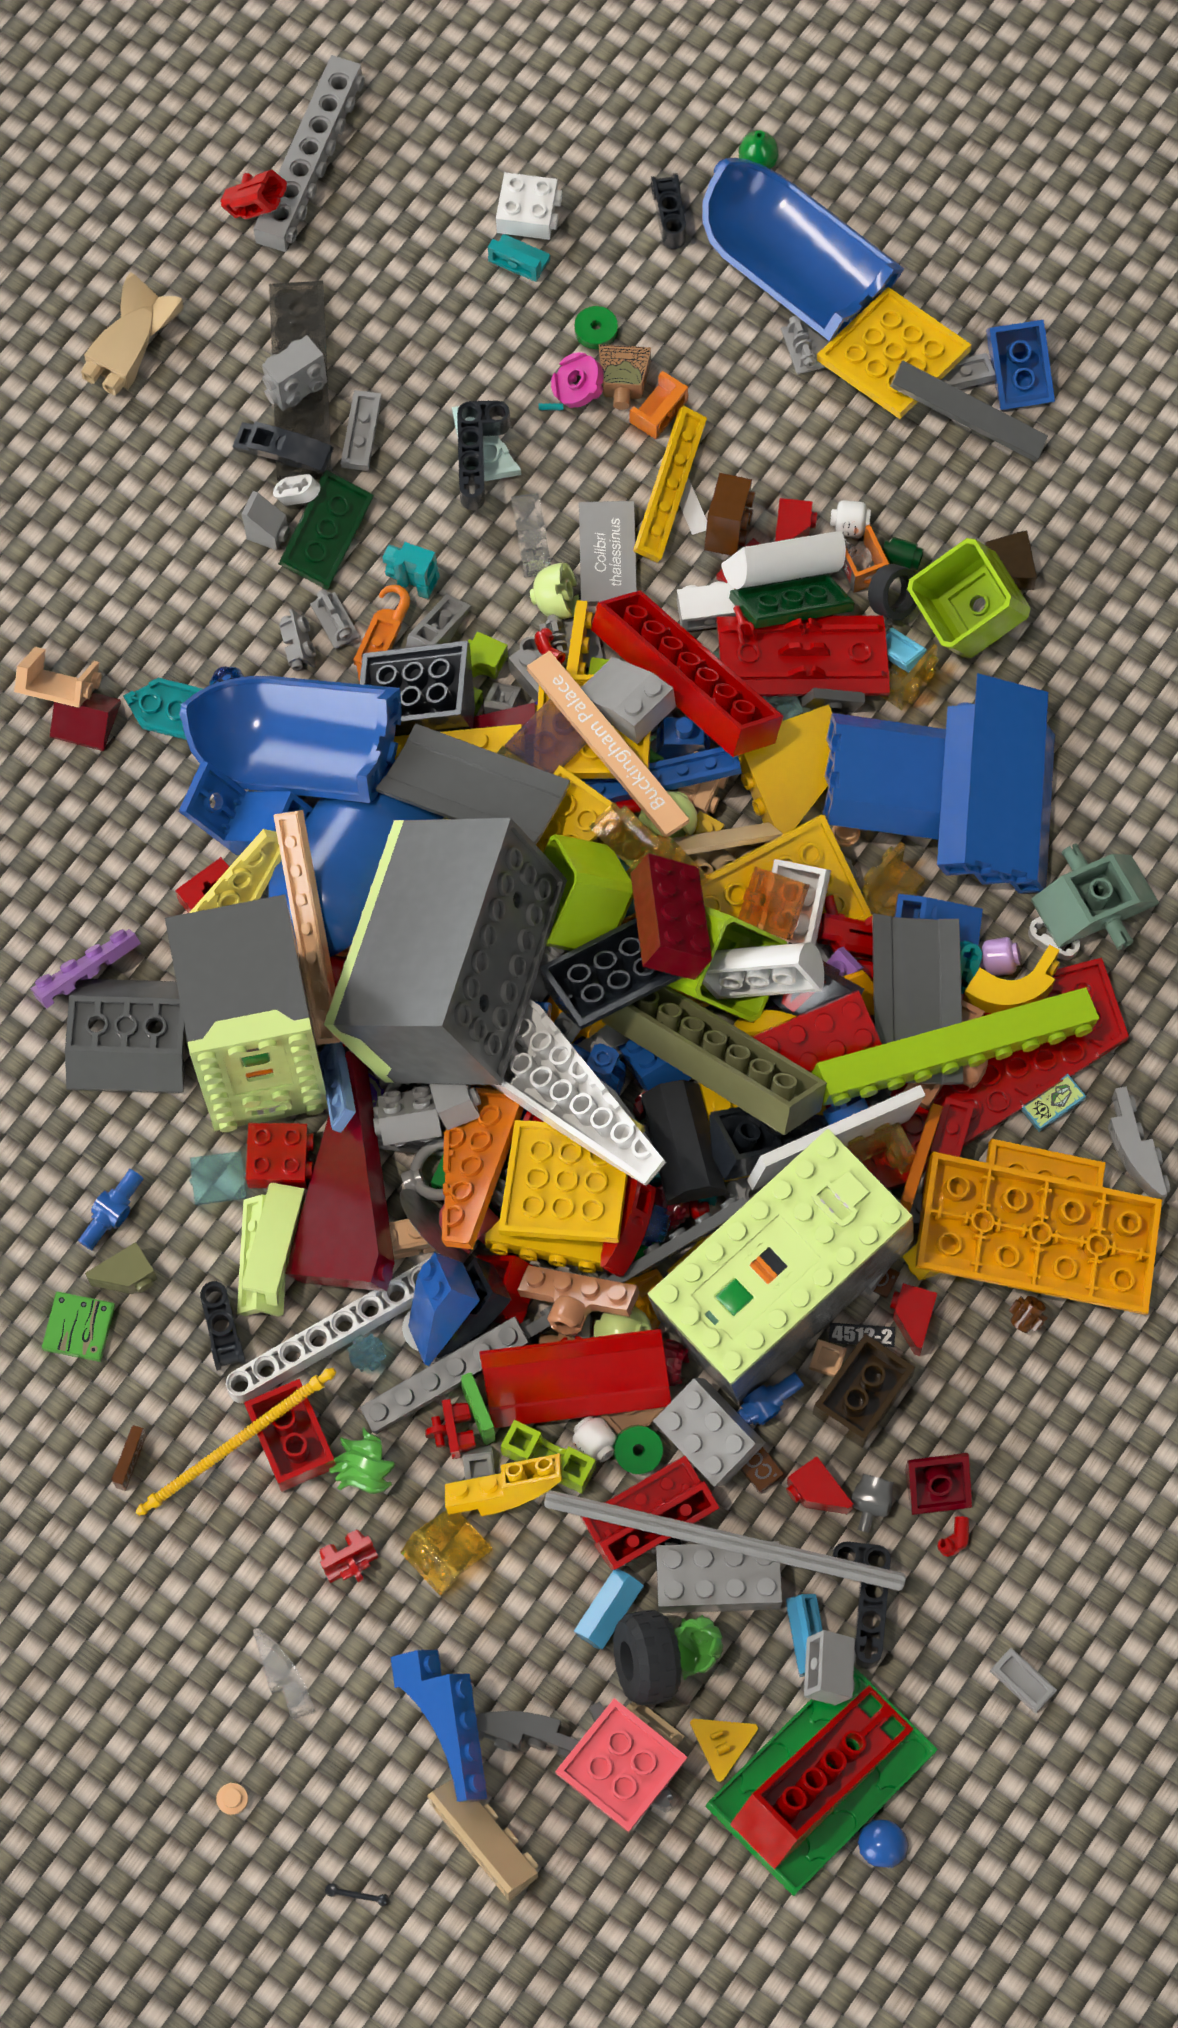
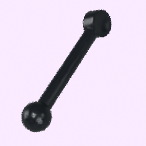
(331, 1890)

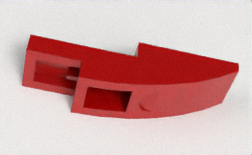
(635, 1220)

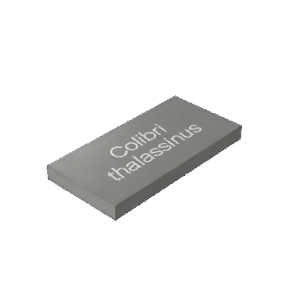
(607, 550)

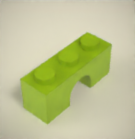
(487, 659)
(527, 1443)

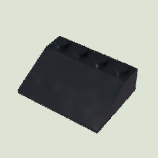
(432, 684)
(602, 976)

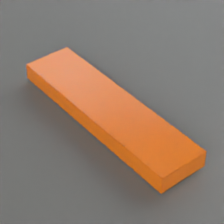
(921, 1156)

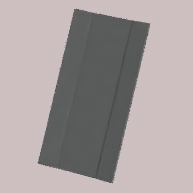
(472, 782)
(916, 980)

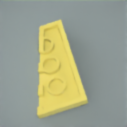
(246, 876)

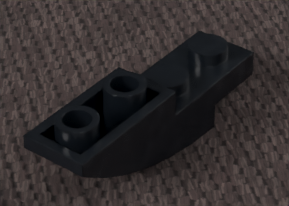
(283, 445)

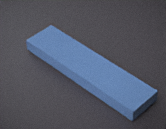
(337, 1085)

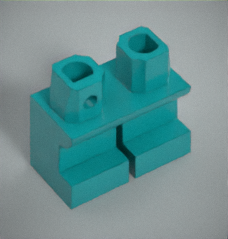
(412, 566)

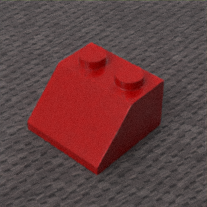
(511, 1271)

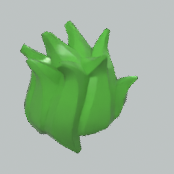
(363, 1465)
(698, 1645)

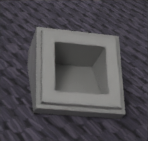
(478, 1462)

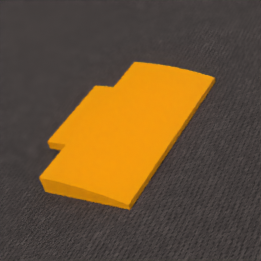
(1038, 1226)

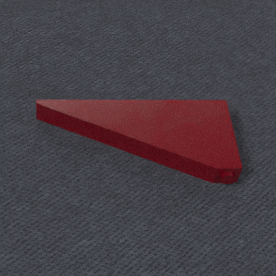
(345, 1214)

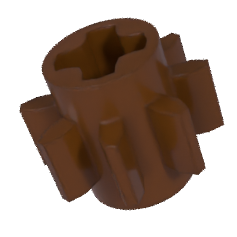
(1028, 1314)

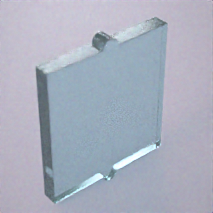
(218, 1178)

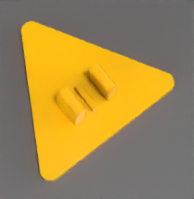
(722, 1743)

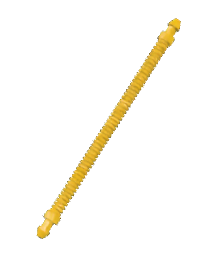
(315, 1384)

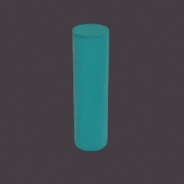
(550, 406)

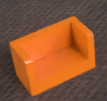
(660, 406)

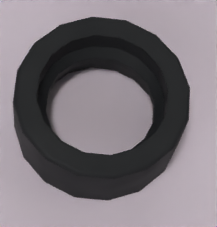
(879, 589)

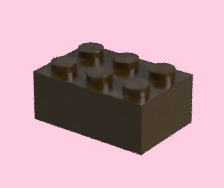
(863, 1390)

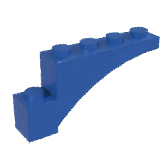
(451, 1712)

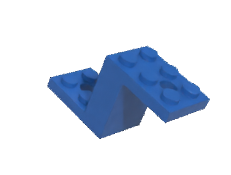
(237, 812)

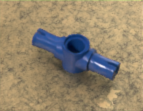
(110, 1209)
(767, 1401)

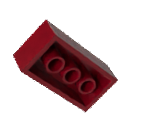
(671, 916)

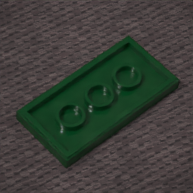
(326, 530)
(791, 600)

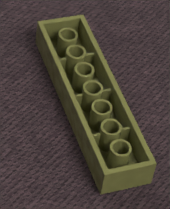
(722, 1058)

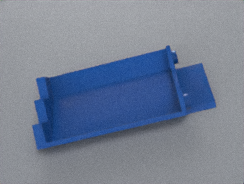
(884, 776)
(998, 786)

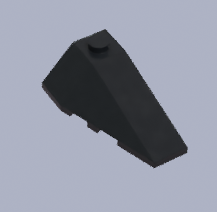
(741, 1139)

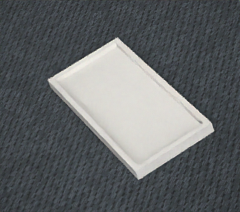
(893, 1110)

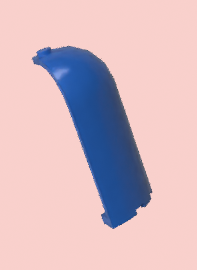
(793, 246)
(296, 734)
(345, 854)

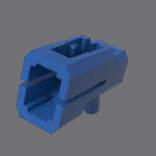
(605, 1064)

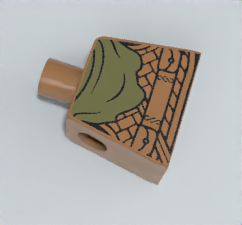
(624, 372)

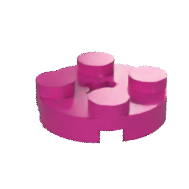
(589, 386)

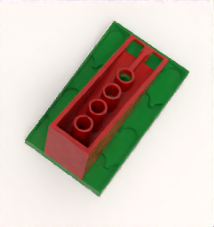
(820, 1782)

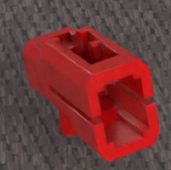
(254, 195)
(845, 932)

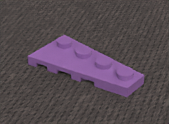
(84, 968)

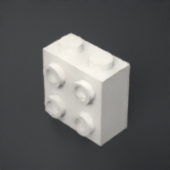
(528, 206)

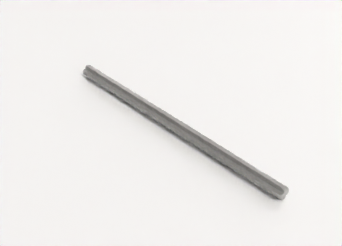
(724, 1540)

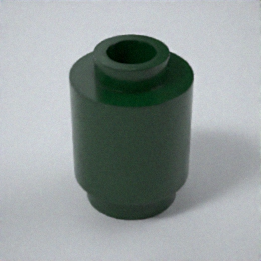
(903, 553)

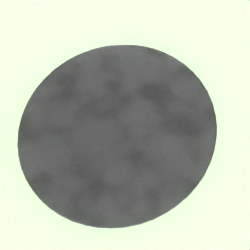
(425, 1219)

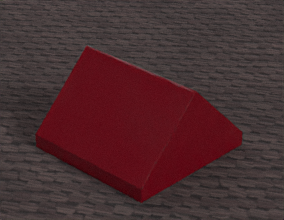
(85, 724)
(939, 1483)

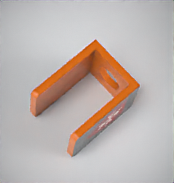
(857, 579)

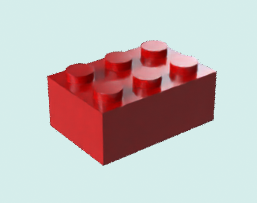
(293, 1441)

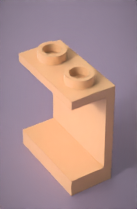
(53, 686)

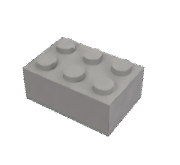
(709, 1432)

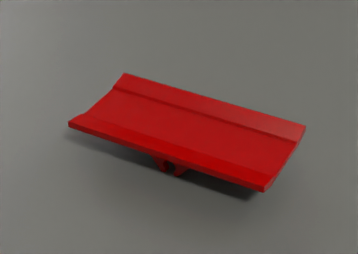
(809, 654)
(576, 1378)

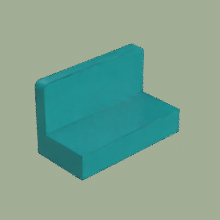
(518, 257)

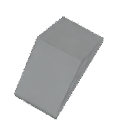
(501, 697)

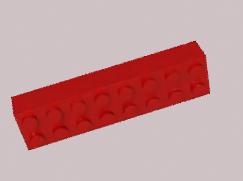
(701, 682)

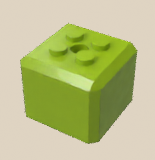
(952, 585)
(594, 894)
(729, 933)

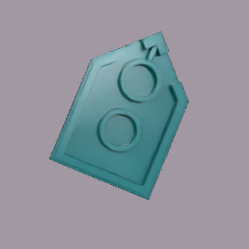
(159, 706)

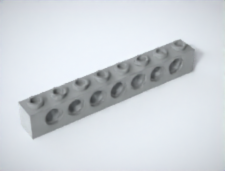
(337, 74)

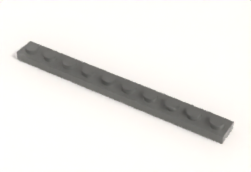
(654, 1256)

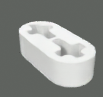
(296, 489)
(1044, 940)

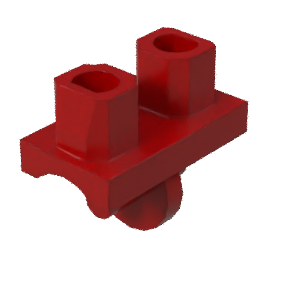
(453, 1414)
(349, 1560)

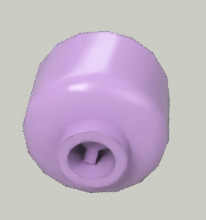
(1000, 956)

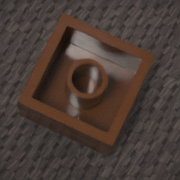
(729, 514)

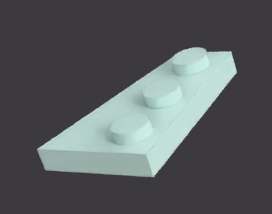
(497, 459)

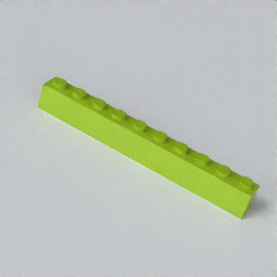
(956, 1046)

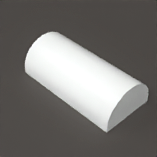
(785, 560)
(812, 909)
(765, 971)

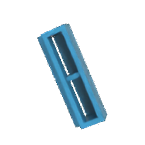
(608, 1608)
(804, 1622)

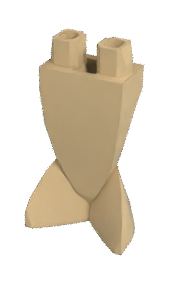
(123, 344)

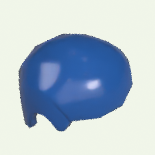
(883, 1843)

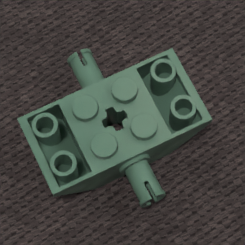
(1094, 898)

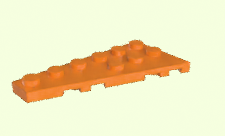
(473, 1165)

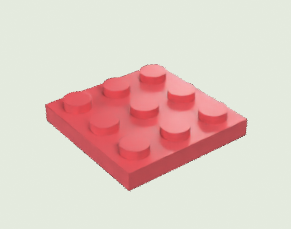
(621, 1765)

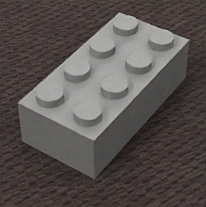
(715, 1580)

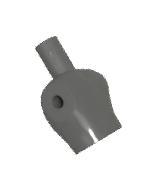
(873, 1498)

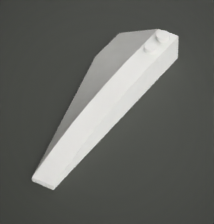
(563, 1091)

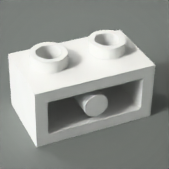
(702, 605)

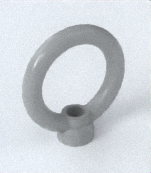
(414, 1178)

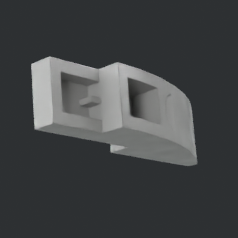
(1138, 1156)

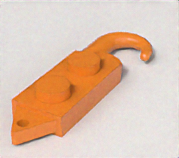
(383, 626)

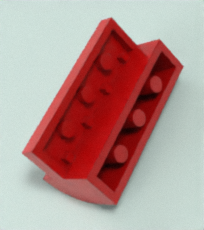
(668, 1493)

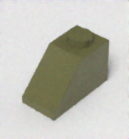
(124, 1272)

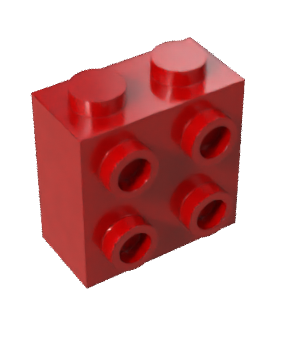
(278, 1154)

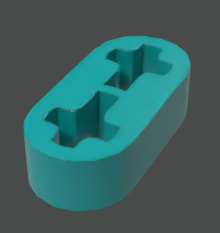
(970, 965)

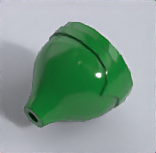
(759, 148)

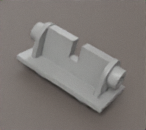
(334, 619)
(296, 629)

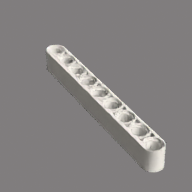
(327, 1328)

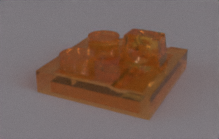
(773, 902)

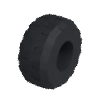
(647, 1657)

